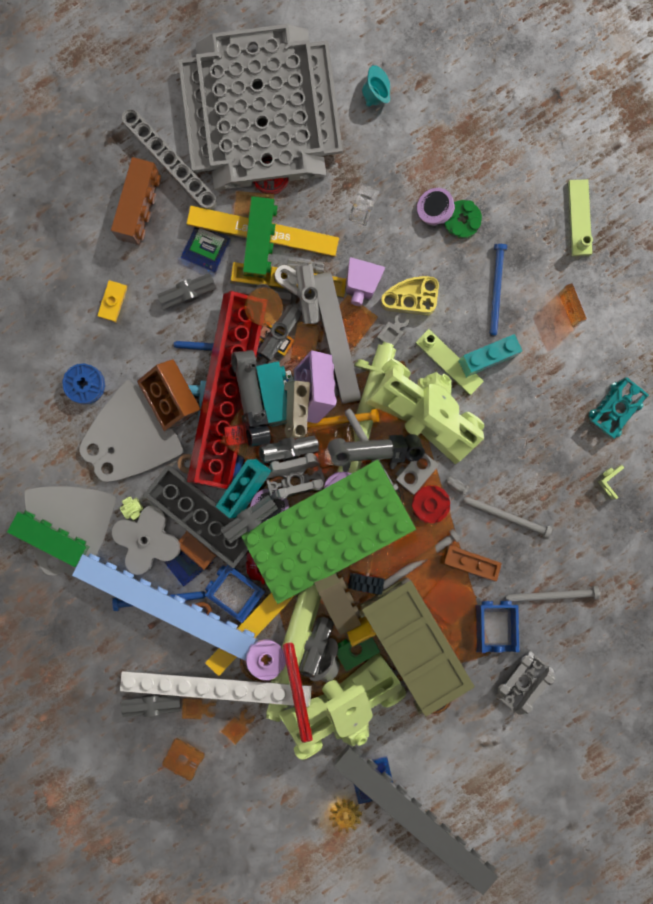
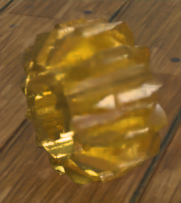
(337, 815)

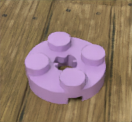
(257, 667)

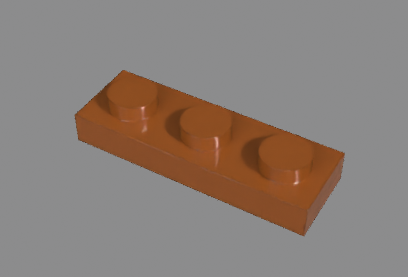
(471, 563)

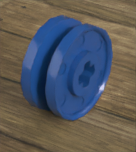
(81, 373)

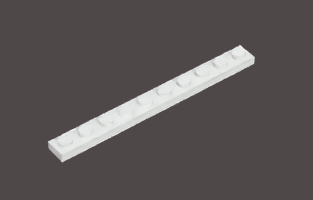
(210, 688)

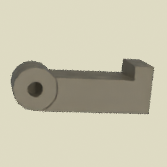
(297, 408)

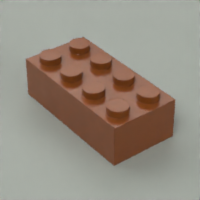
(136, 201)

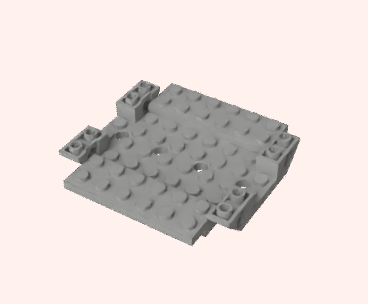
(294, 100)

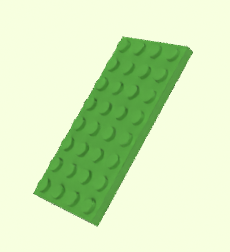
(328, 531)

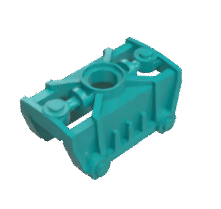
(608, 405)

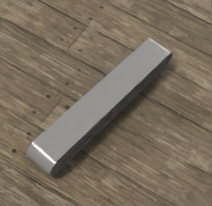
(163, 154)
(336, 339)

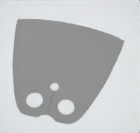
(133, 432)
(74, 509)

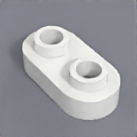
(291, 281)

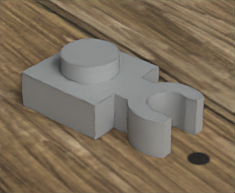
(391, 332)

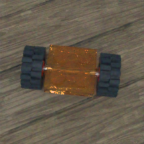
(375, 563)

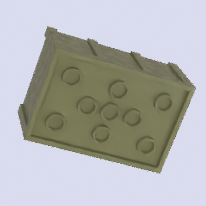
(416, 646)

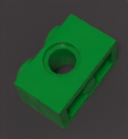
(350, 659)

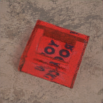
(236, 435)

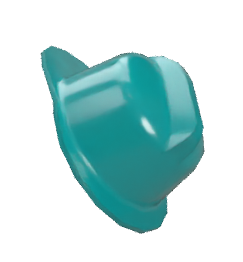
(377, 87)

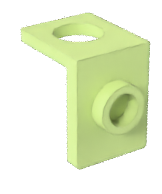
(608, 474)

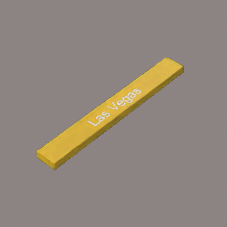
(283, 236)

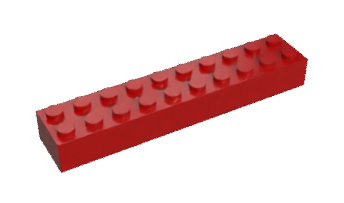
(211, 461)

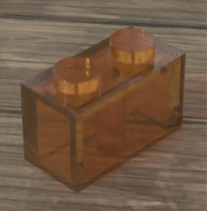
(305, 340)

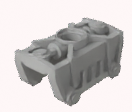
(291, 469)
(532, 690)

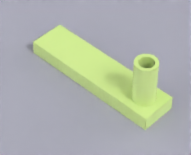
(580, 217)
(447, 361)

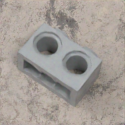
(419, 474)

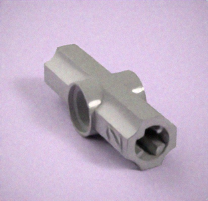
(306, 281)

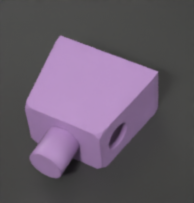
(362, 280)

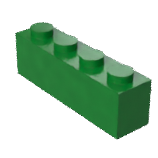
(258, 237)
(48, 538)

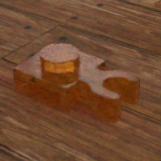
(194, 708)
(237, 727)

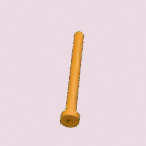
(373, 415)

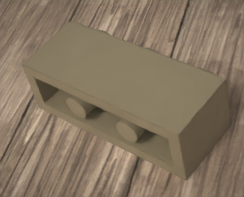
(338, 603)

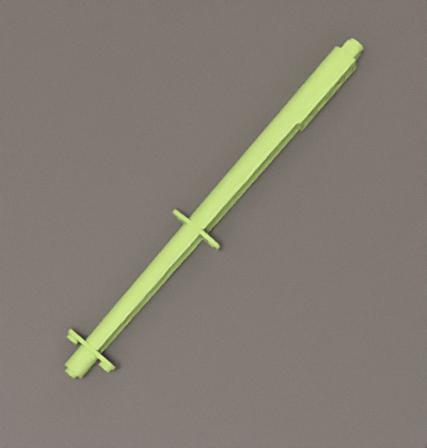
(309, 599)

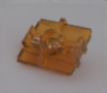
(173, 763)

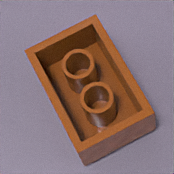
(168, 395)

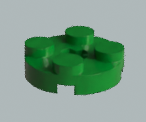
(474, 216)

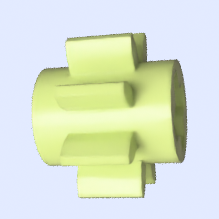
(131, 508)

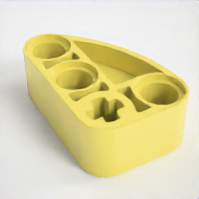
(414, 290)

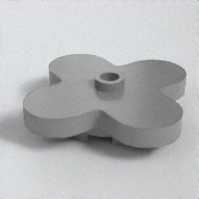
(158, 545)

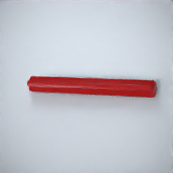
(297, 692)

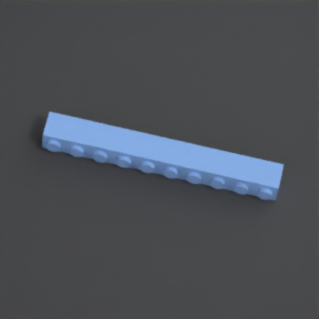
(163, 606)

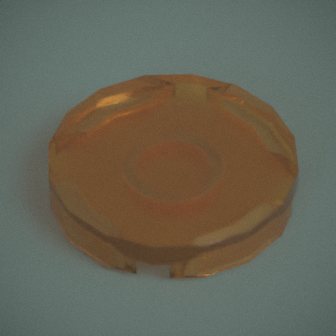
(263, 306)

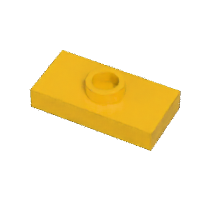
(112, 301)

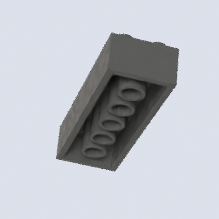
(195, 513)

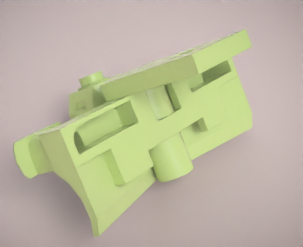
(428, 410)
(346, 707)

